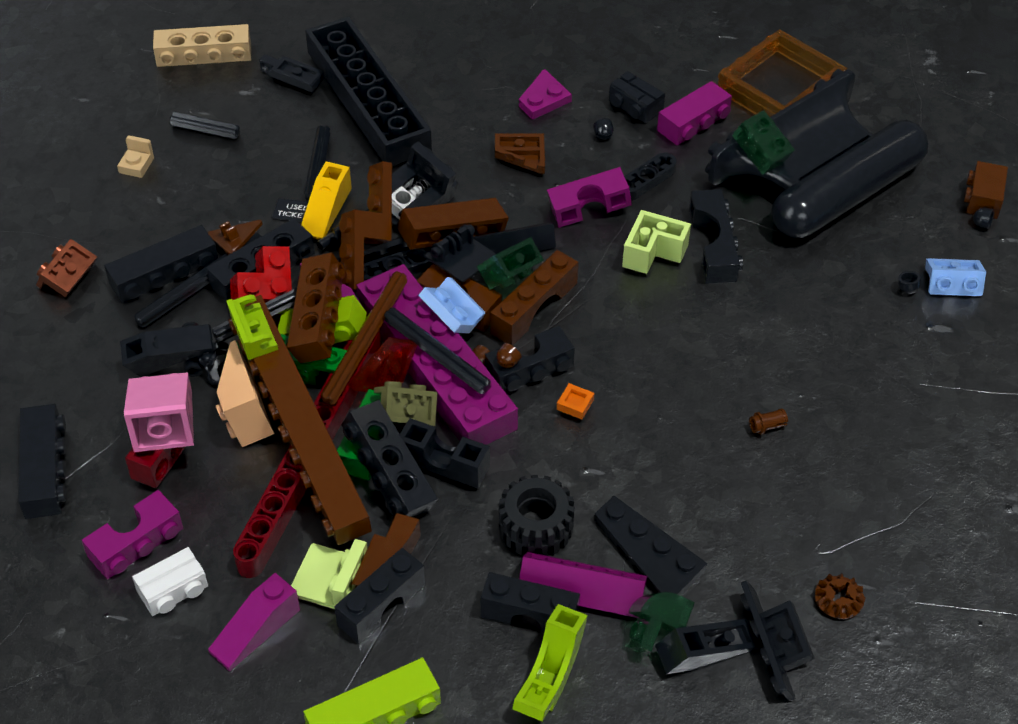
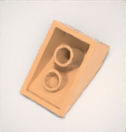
(241, 400)

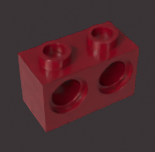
(152, 465)

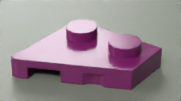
(544, 96)

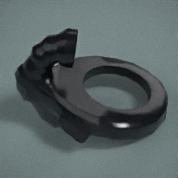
(211, 363)

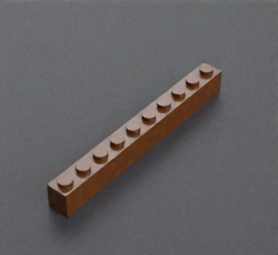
(309, 439)

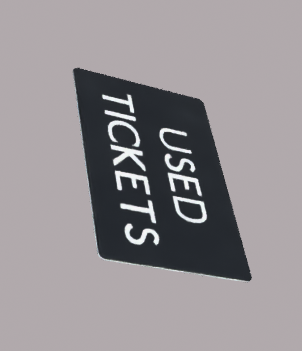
(290, 209)

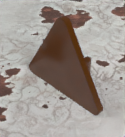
(234, 237)

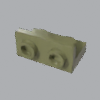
(408, 402)

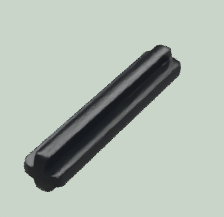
(205, 125)

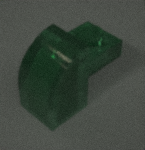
(655, 612)

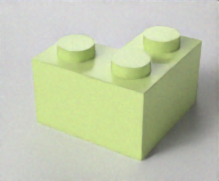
(652, 237)

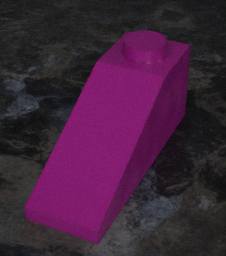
(255, 621)

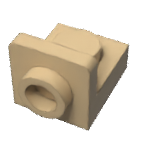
(137, 157)

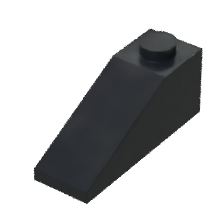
(705, 644)

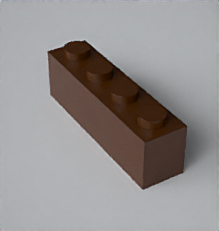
(430, 224)

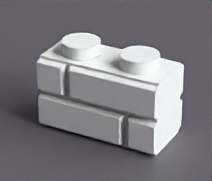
(170, 582)

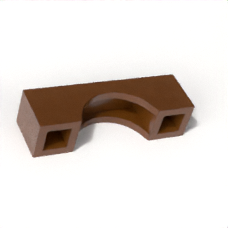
(515, 313)

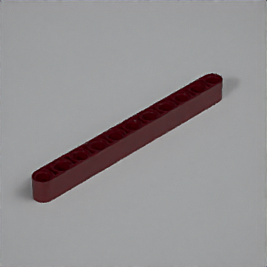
(287, 475)

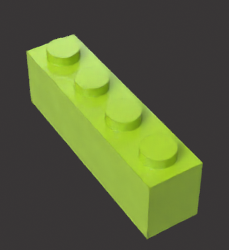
(382, 700)

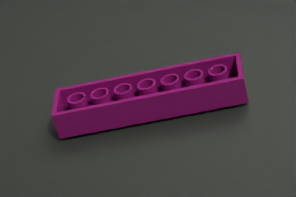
(462, 408)

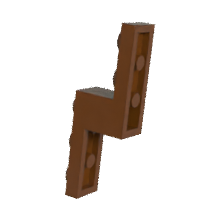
(367, 226)

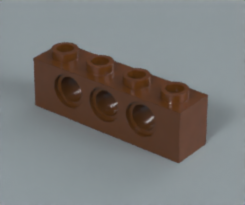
(316, 308)

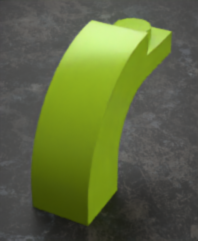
(553, 663)

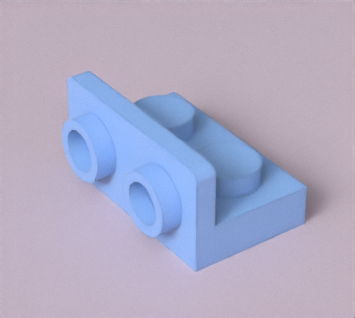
(955, 277)
(453, 306)

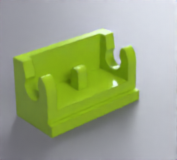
(251, 326)

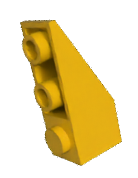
(326, 199)

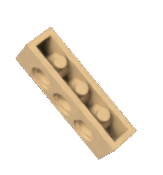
(202, 45)

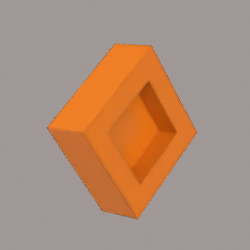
(575, 401)

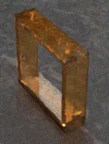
(790, 47)

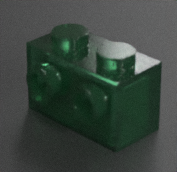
(763, 142)
(510, 263)

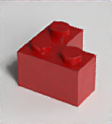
(271, 275)

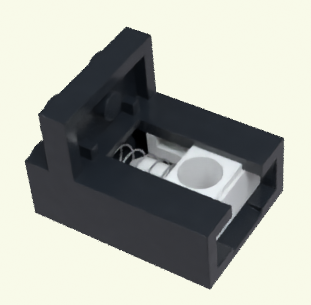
(426, 177)

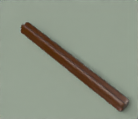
(363, 339)

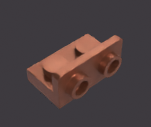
(66, 268)

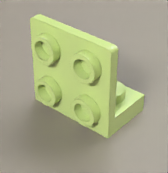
(328, 573)

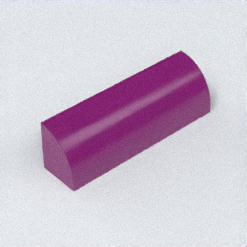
(598, 586)

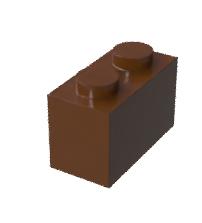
(986, 187)

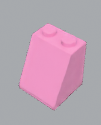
(159, 412)

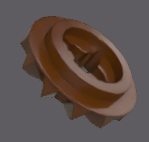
(846, 606)

